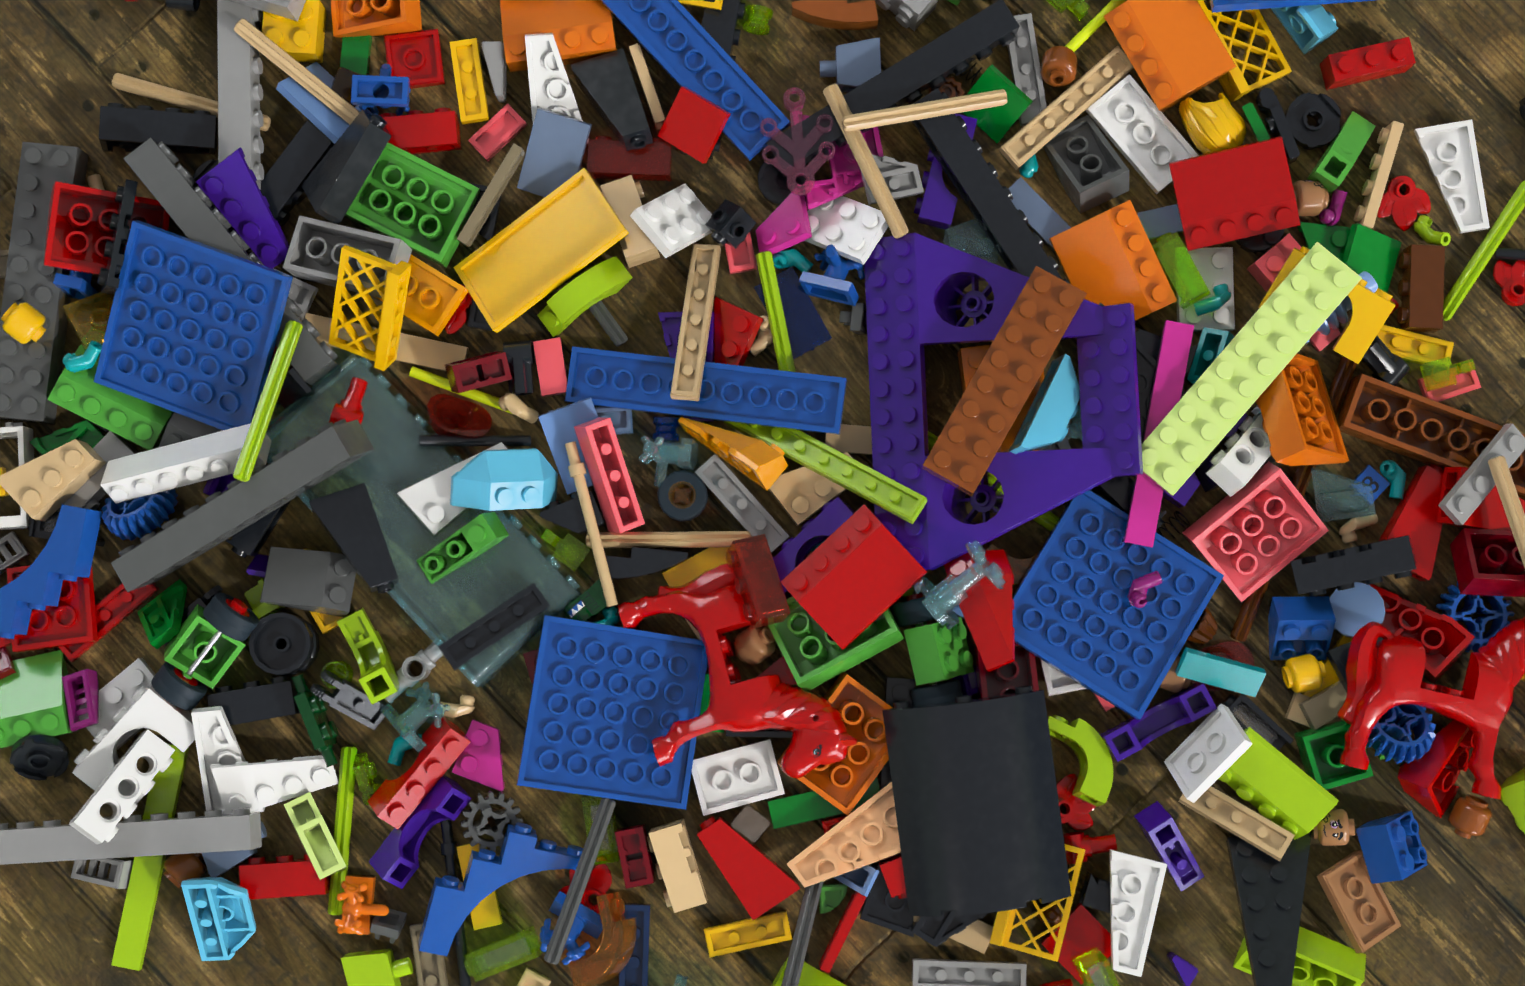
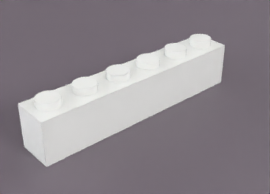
(178, 464)

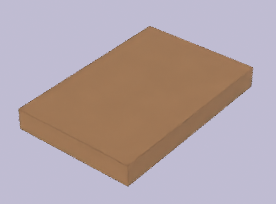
(1358, 902)

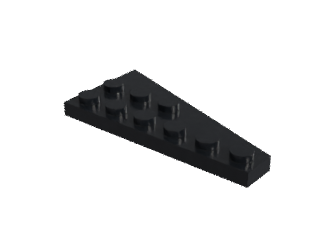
(1270, 906)

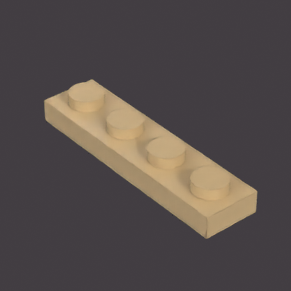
(1380, 166)
(1241, 822)

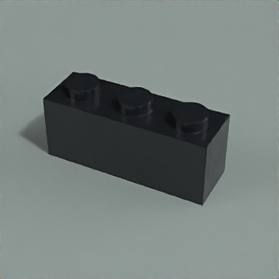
(256, 701)

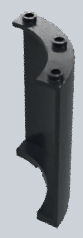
(976, 803)

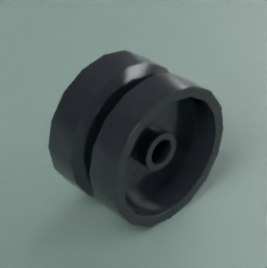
(270, 635)

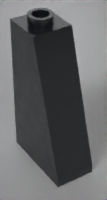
(612, 92)
(346, 166)
(356, 531)

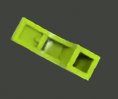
(582, 293)
(375, 664)
(1093, 756)

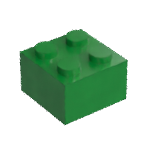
(1322, 753)

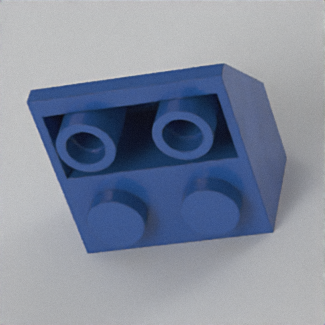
(1300, 627)
(1392, 847)

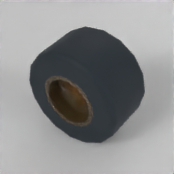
(682, 495)

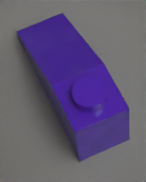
(1169, 845)

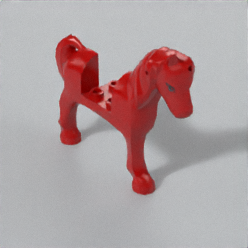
(1392, 675)
(735, 704)

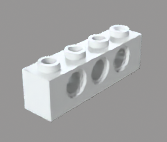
(1243, 455)
(88, 819)

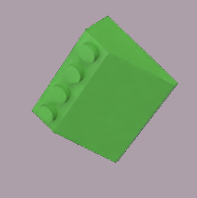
(415, 204)
(109, 408)
(816, 656)
(34, 699)

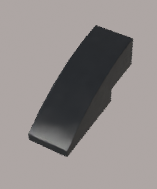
(644, 562)

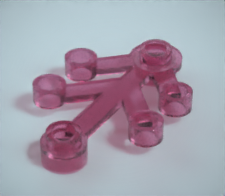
(797, 146)

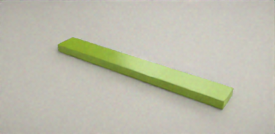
(840, 469)
(147, 871)

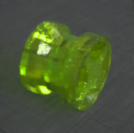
(758, 19)
(343, 667)

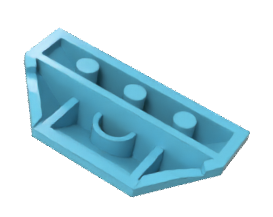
(1051, 408)
(505, 481)
(219, 916)

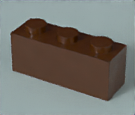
(1421, 288)

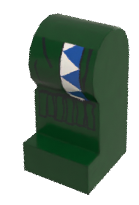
(587, 604)

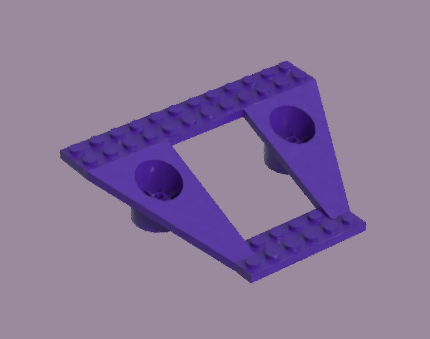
(912, 304)

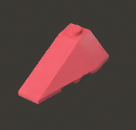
(1268, 267)

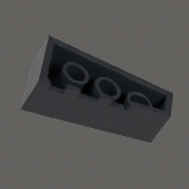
(132, 127)
(1354, 564)

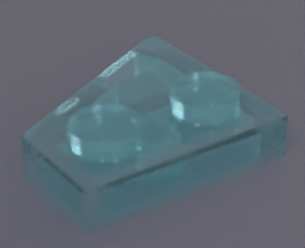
(972, 240)
(1340, 496)

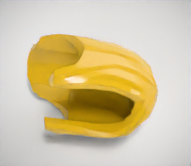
(1212, 124)

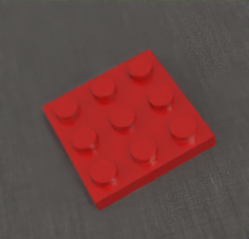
(62, 625)

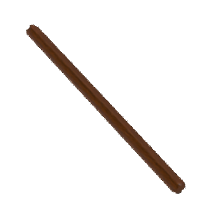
(1300, 481)

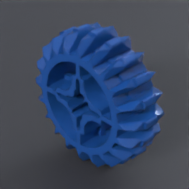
(138, 515)
(1475, 604)
(1394, 734)

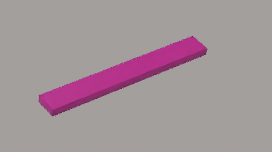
(1165, 395)

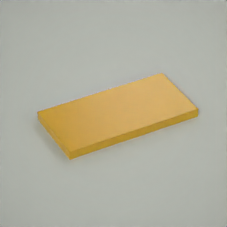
(540, 250)

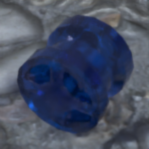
(666, 428)

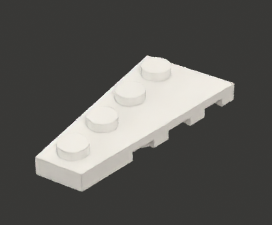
(548, 77)
(1456, 168)
(431, 497)
(214, 746)
(270, 781)
(1133, 907)

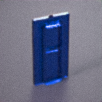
(802, 320)

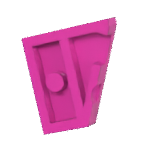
(785, 226)
(482, 757)

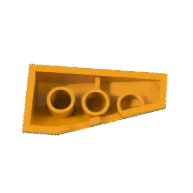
(746, 454)

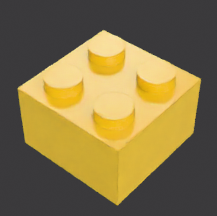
(299, 38)

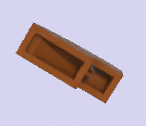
(837, 13)

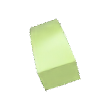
(314, 835)

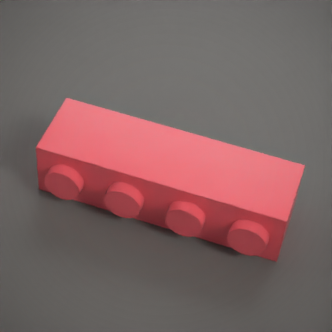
(609, 475)

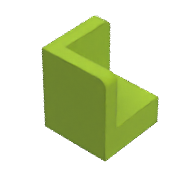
(260, 609)

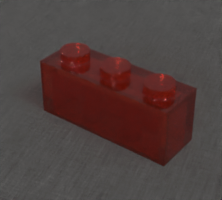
(612, 161)
(757, 581)

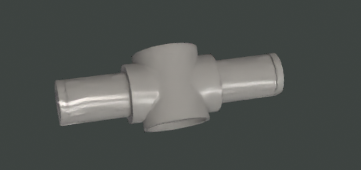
(406, 678)

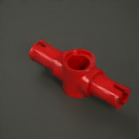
(350, 407)
(1092, 845)

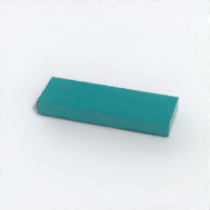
(1220, 672)

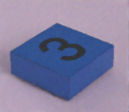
(1373, 478)

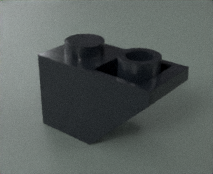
(570, 513)

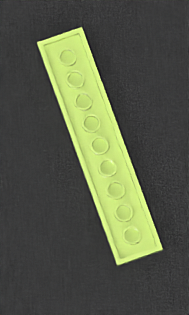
(1246, 367)

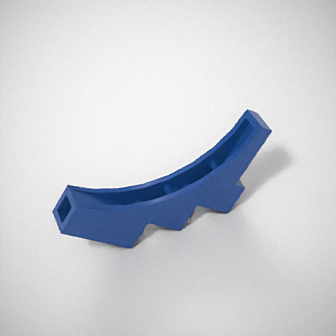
(64, 557)
(486, 872)

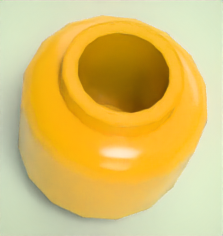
(23, 322)
(1303, 673)

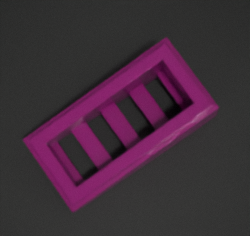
(71, 689)

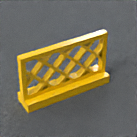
(1234, 81)
(391, 313)
(1005, 919)

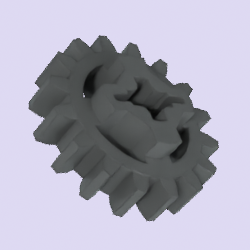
(481, 827)

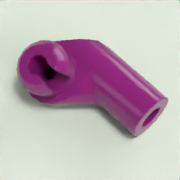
(1332, 215)
(1140, 586)

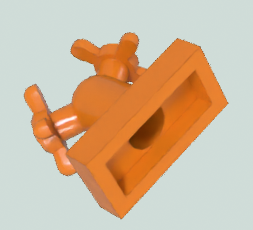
(358, 905)

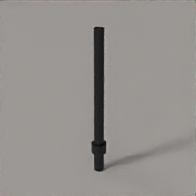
(449, 850)

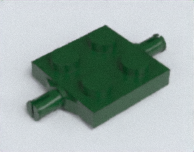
(320, 729)

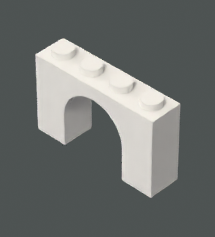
(147, 712)

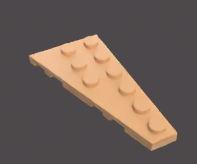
(853, 843)

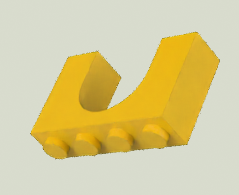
(1368, 311)

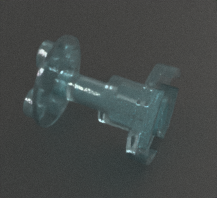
(952, 590)

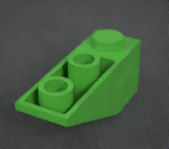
(1342, 152)
(463, 546)

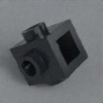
(730, 224)

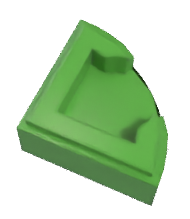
(831, 896)

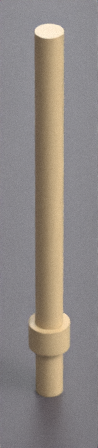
(577, 471)

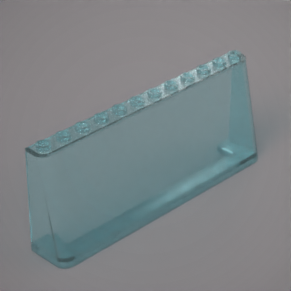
(398, 463)

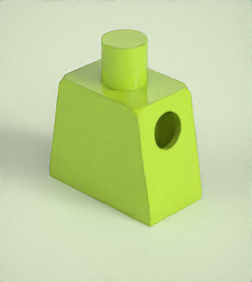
(375, 968)

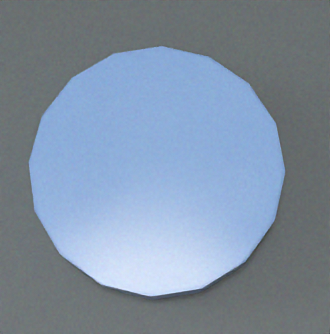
(1356, 608)

